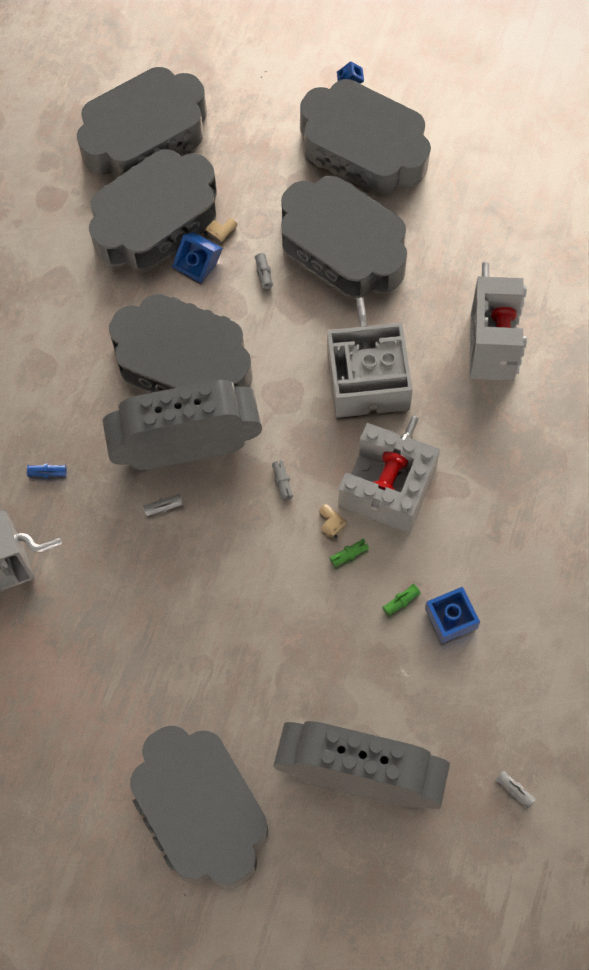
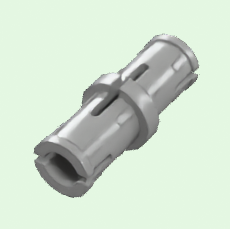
(263, 271)
(282, 480)
(150, 508)
(515, 789)

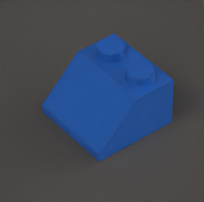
(196, 256)

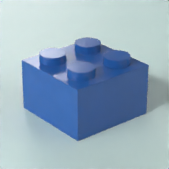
(452, 615)

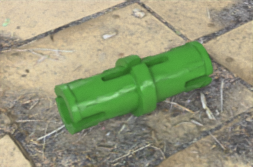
(349, 553)
(401, 600)

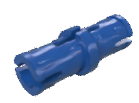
(46, 470)

